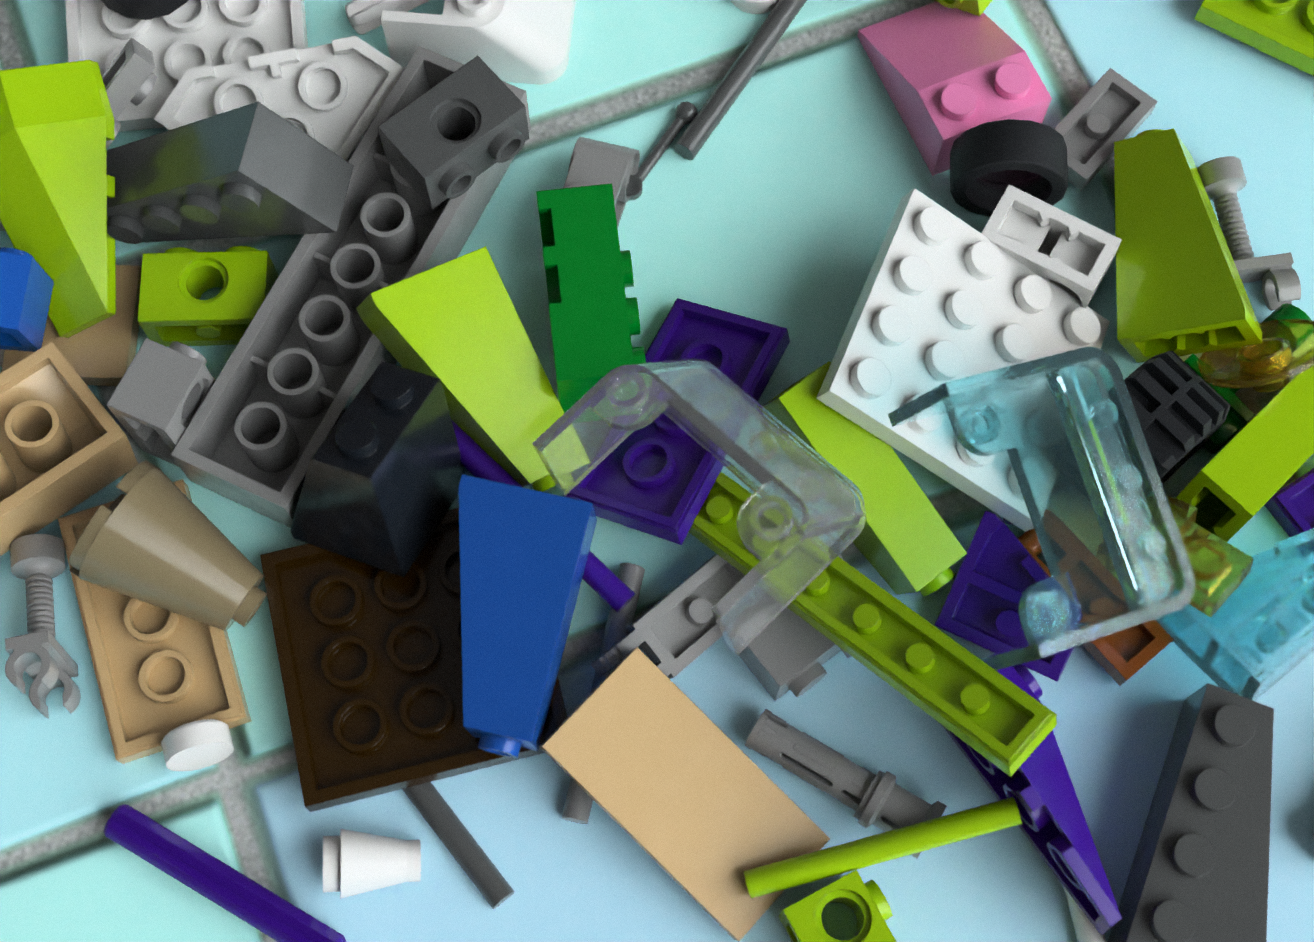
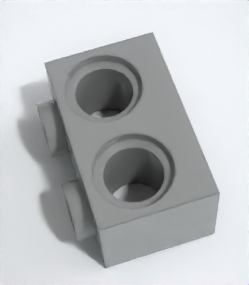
(161, 395)

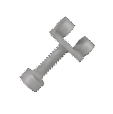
(1280, 282)
(38, 653)

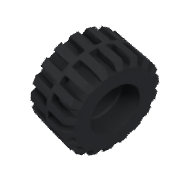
(1174, 410)

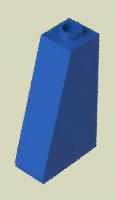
(518, 597)

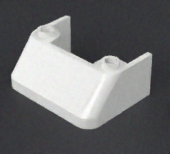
(513, 37)

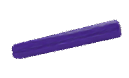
(214, 879)

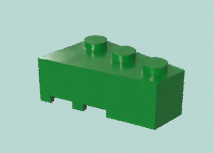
(586, 288)

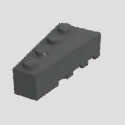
(226, 180)

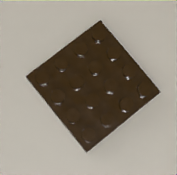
(376, 670)

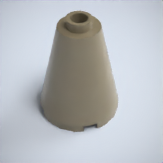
(167, 554)

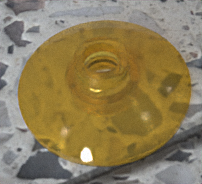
(1267, 366)

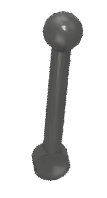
(684, 115)

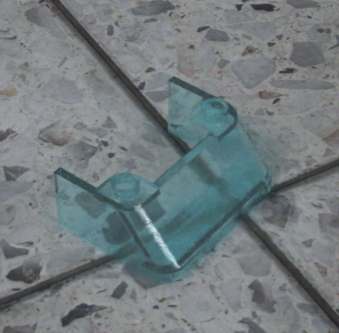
(1086, 490)

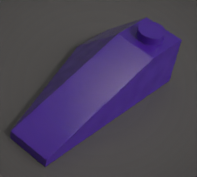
(1052, 815)

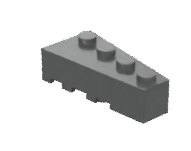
(1207, 829)

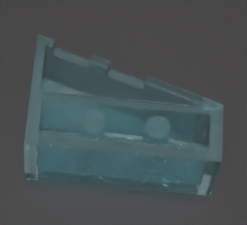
(1260, 627)

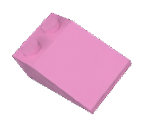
(952, 75)

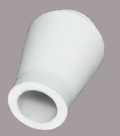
(368, 862)

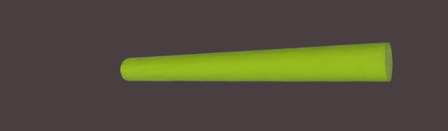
(882, 847)

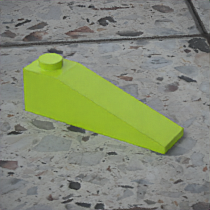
(59, 184)

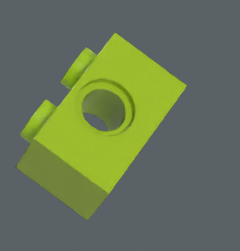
(180, 276)

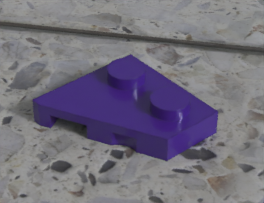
(988, 593)

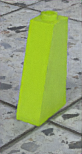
(1173, 262)
(469, 335)
(1255, 461)
(902, 528)

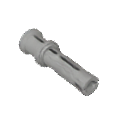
(872, 796)

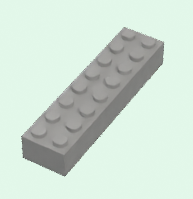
(307, 341)

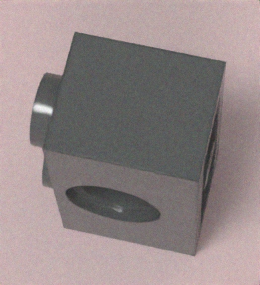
(465, 102)

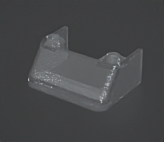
(800, 502)

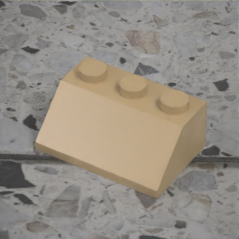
(53, 444)

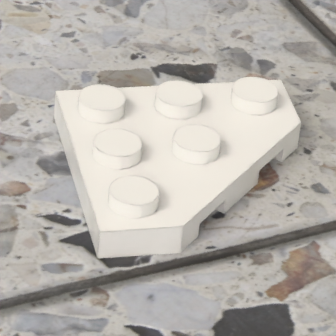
(319, 89)

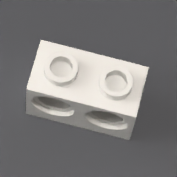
(1052, 243)

